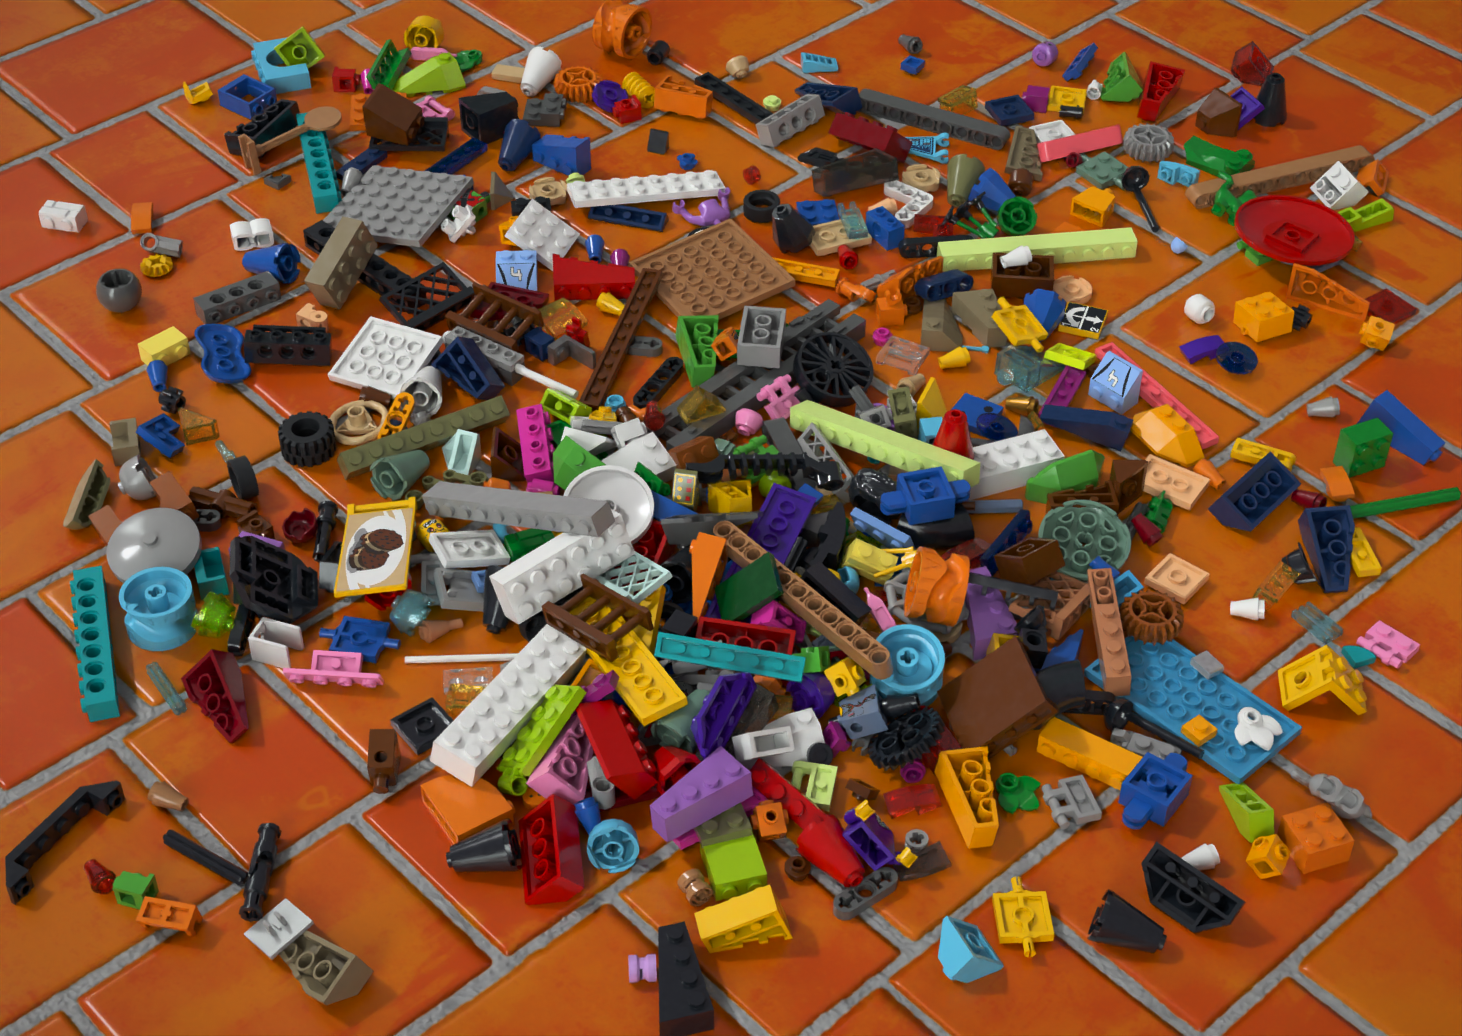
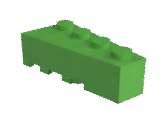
(694, 340)

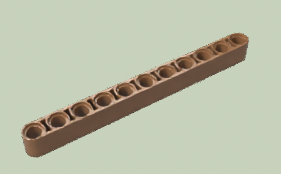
(1280, 175)
(812, 606)

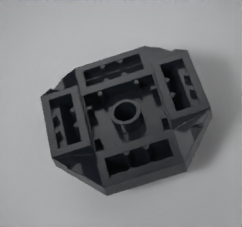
(271, 580)

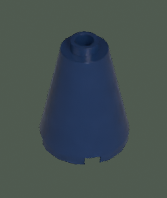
(517, 144)

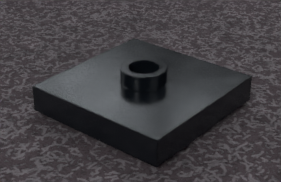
(421, 725)

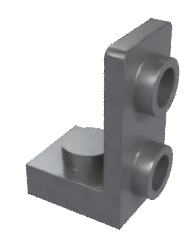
(565, 347)

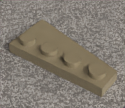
(1024, 153)

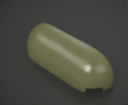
(87, 497)

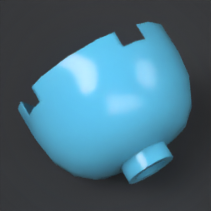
(613, 845)

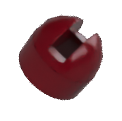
(1071, 160)

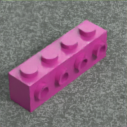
(535, 442)

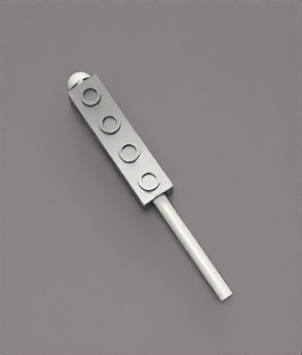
(506, 362)

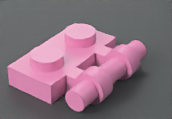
(780, 405)
(1388, 644)

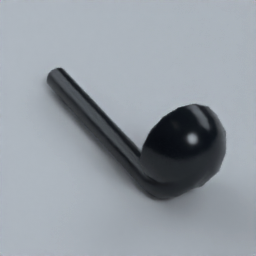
(1134, 180)
(1120, 712)

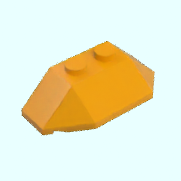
(1168, 435)

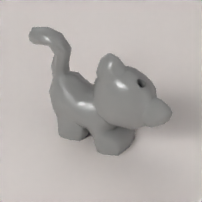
(1343, 799)

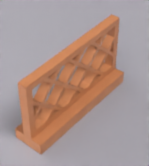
(1070, 609)

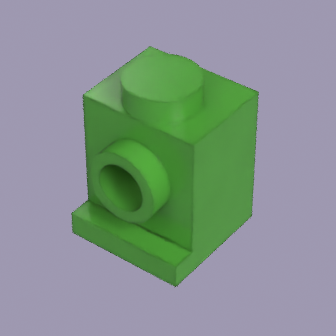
(816, 658)
(133, 887)

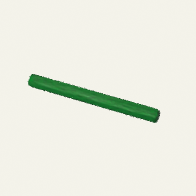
(1405, 502)

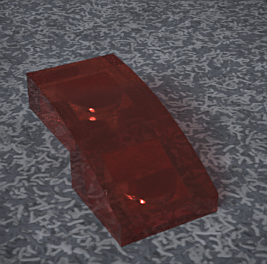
(910, 798)

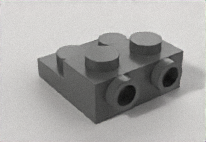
(547, 111)

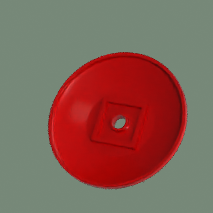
(1294, 230)

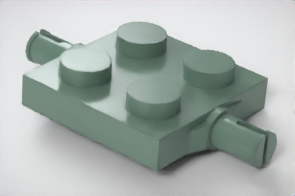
(1102, 170)

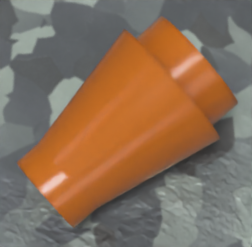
(1208, 470)

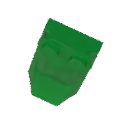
(1216, 159)

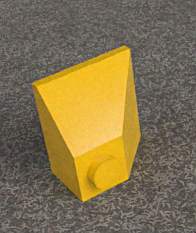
(930, 402)

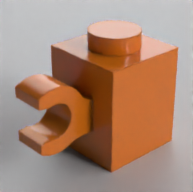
(890, 309)

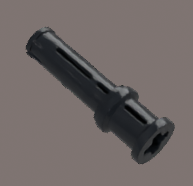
(326, 523)

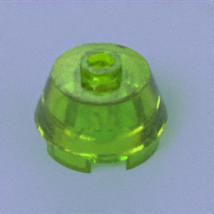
(214, 616)

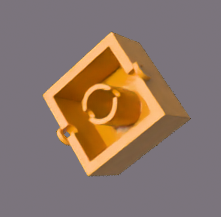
(1263, 316)

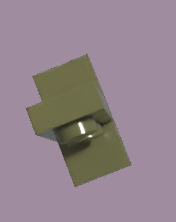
(903, 412)

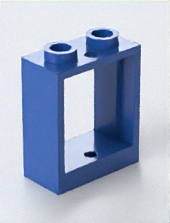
(231, 98)

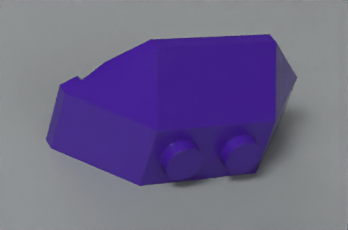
(722, 711)

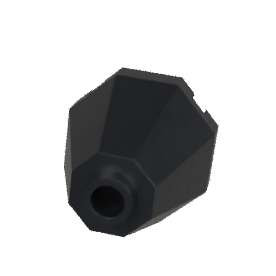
(791, 229)

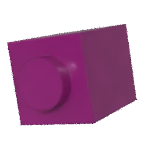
(1036, 98)

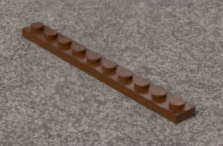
(621, 338)

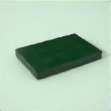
(749, 589)

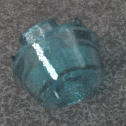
(410, 610)

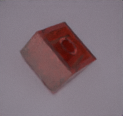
(1251, 65)

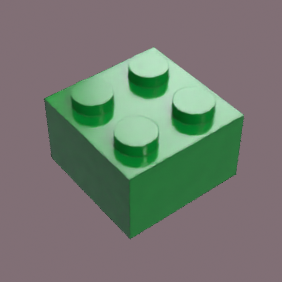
(1363, 447)

